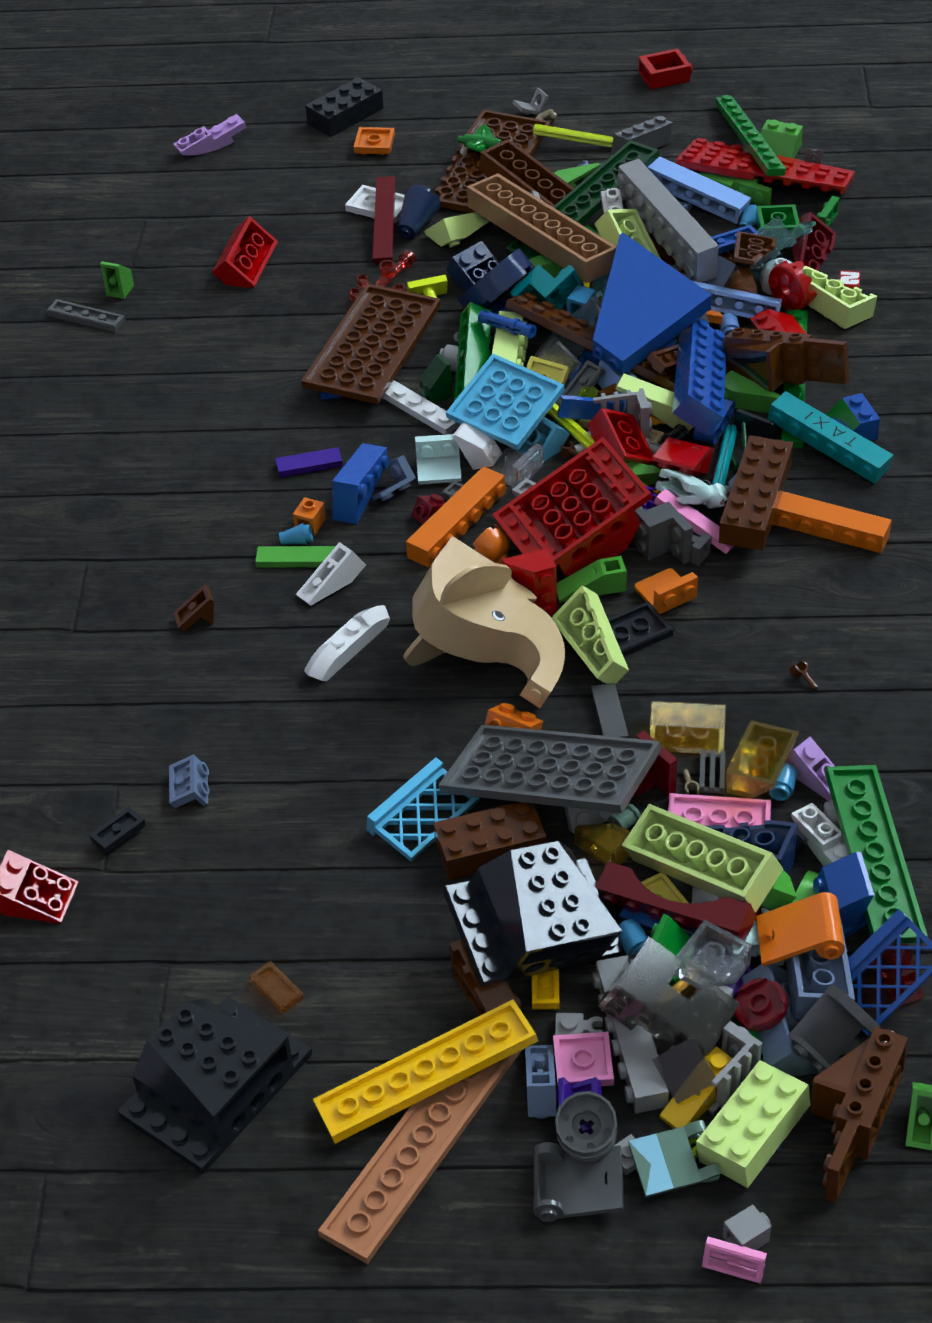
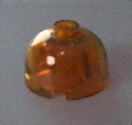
(743, 280)

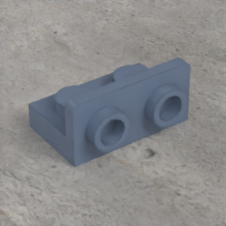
(188, 782)

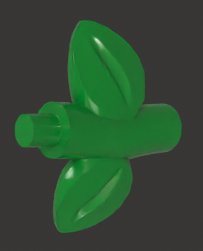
(480, 141)

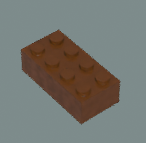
(484, 835)

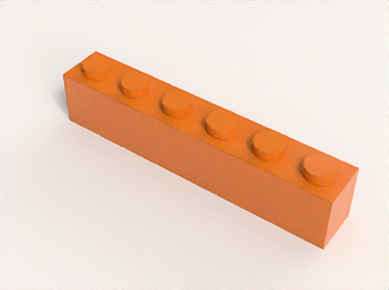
(456, 515)
(832, 522)

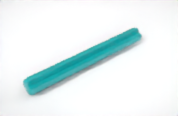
(725, 455)

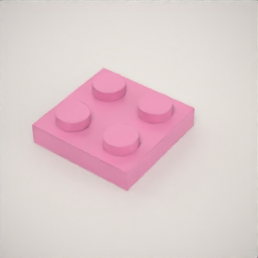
(583, 1057)

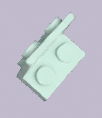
(437, 459)

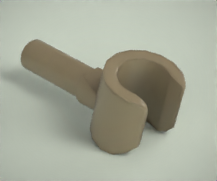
(690, 784)

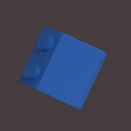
(850, 884)

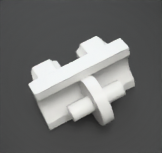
(611, 199)

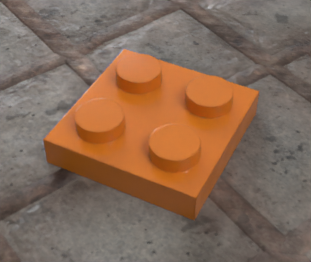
(374, 140)

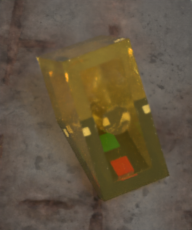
(602, 841)

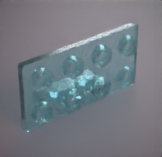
(785, 238)

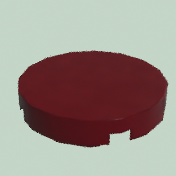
(761, 1004)

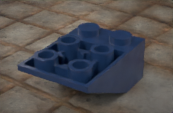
(471, 265)

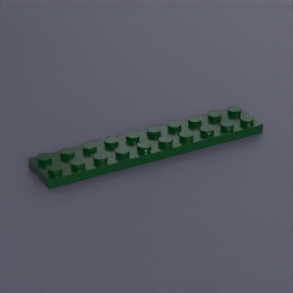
(586, 197)

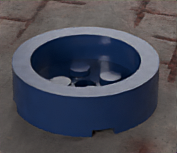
(498, 281)

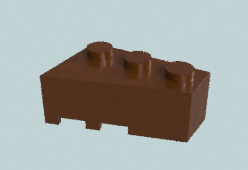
(481, 998)

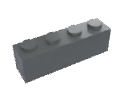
(651, 133)

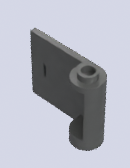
(575, 1187)

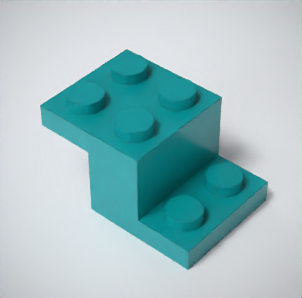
(547, 288)

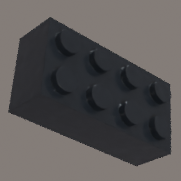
(344, 106)

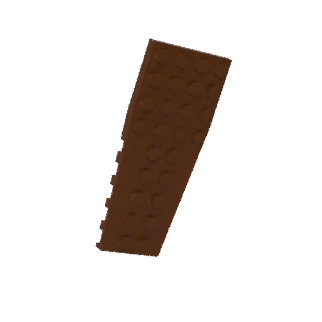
(465, 164)

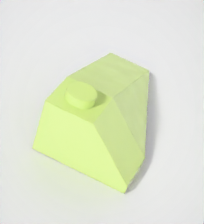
(454, 229)
(659, 397)

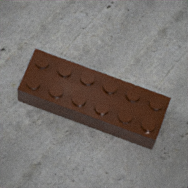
(523, 171)
(756, 493)

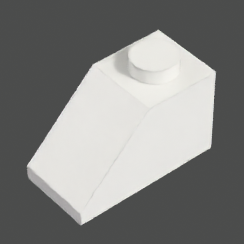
(476, 446)

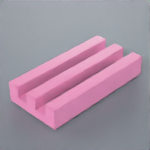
(735, 1256)

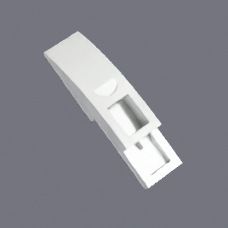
(822, 835)

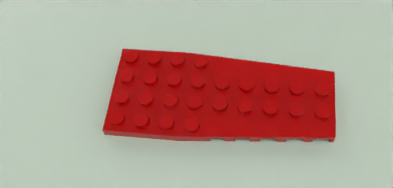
(739, 163)

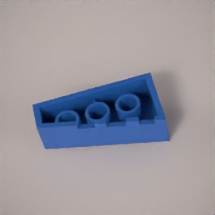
(357, 482)

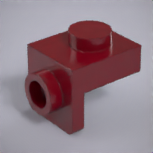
(426, 506)

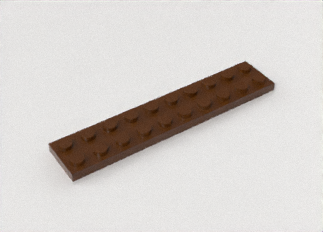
(577, 331)

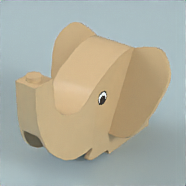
(484, 617)

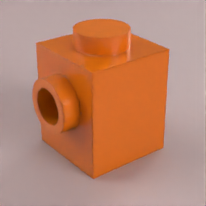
(311, 513)

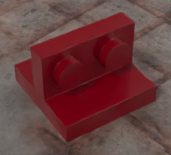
(661, 773)

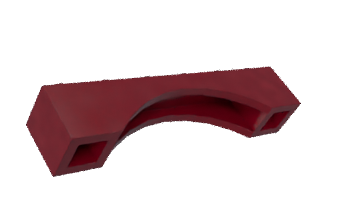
(622, 888)

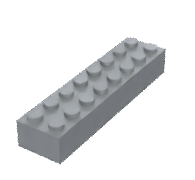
(668, 221)

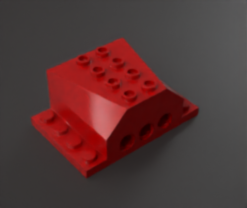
(578, 510)

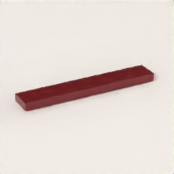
(384, 219)

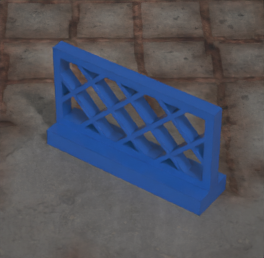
(874, 948)

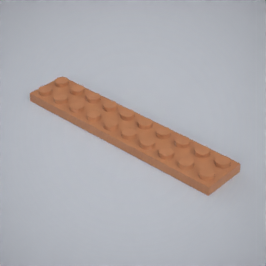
(406, 1163)

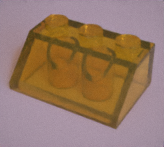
(688, 726)
(759, 759)

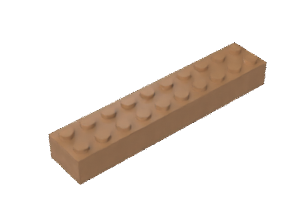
(541, 227)

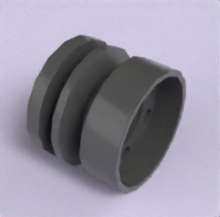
(587, 1110)

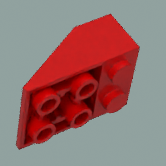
(684, 457)
(33, 890)

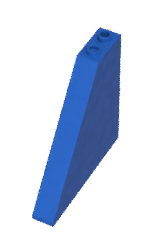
(643, 306)

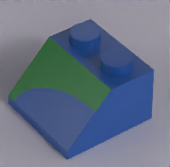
(857, 415)

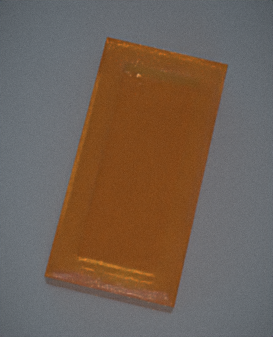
(276, 987)

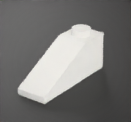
(333, 574)

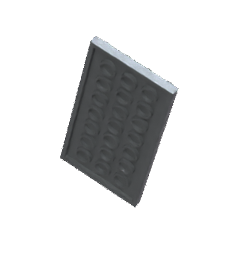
(551, 768)

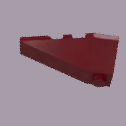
(816, 245)

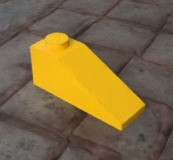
(693, 1107)

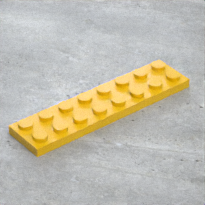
(424, 1070)

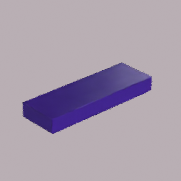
(309, 462)

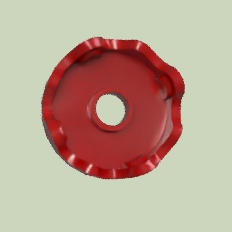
(791, 275)

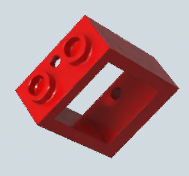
(654, 78)

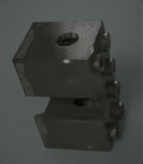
(645, 999)

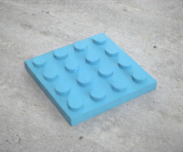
(505, 401)

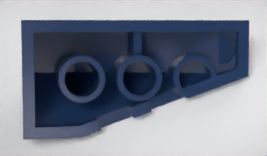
(773, 836)

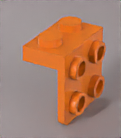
(667, 589)

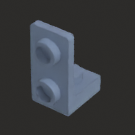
(402, 472)

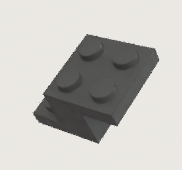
(663, 531)

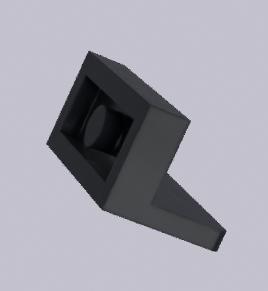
(756, 425)

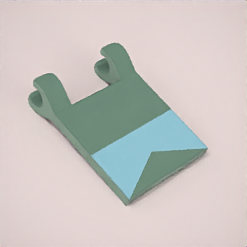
(667, 1161)

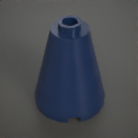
(417, 210)

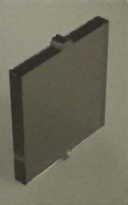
(684, 1070)

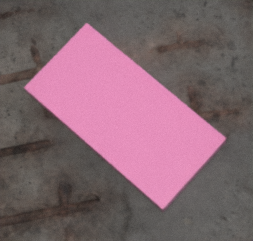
(720, 810)

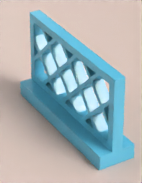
(404, 800)

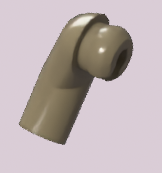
(550, 114)

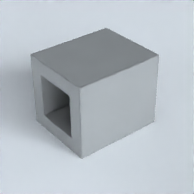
(748, 1228)

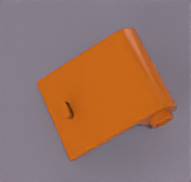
(801, 928)

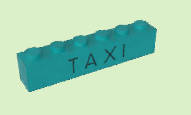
(830, 437)

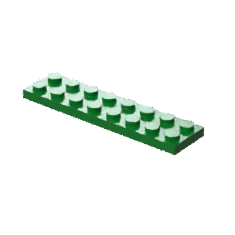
(870, 830)

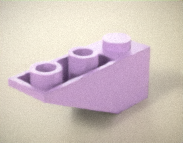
(811, 766)

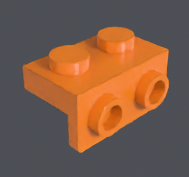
(508, 716)

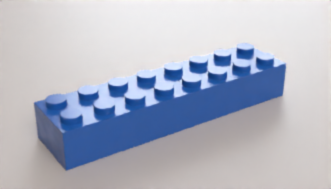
(700, 376)

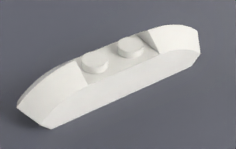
(347, 642)

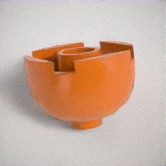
(493, 544)

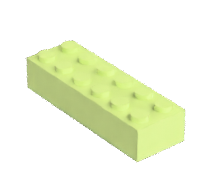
(702, 856)

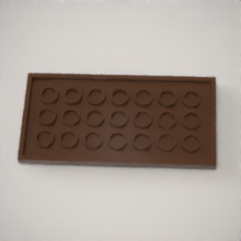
(371, 343)

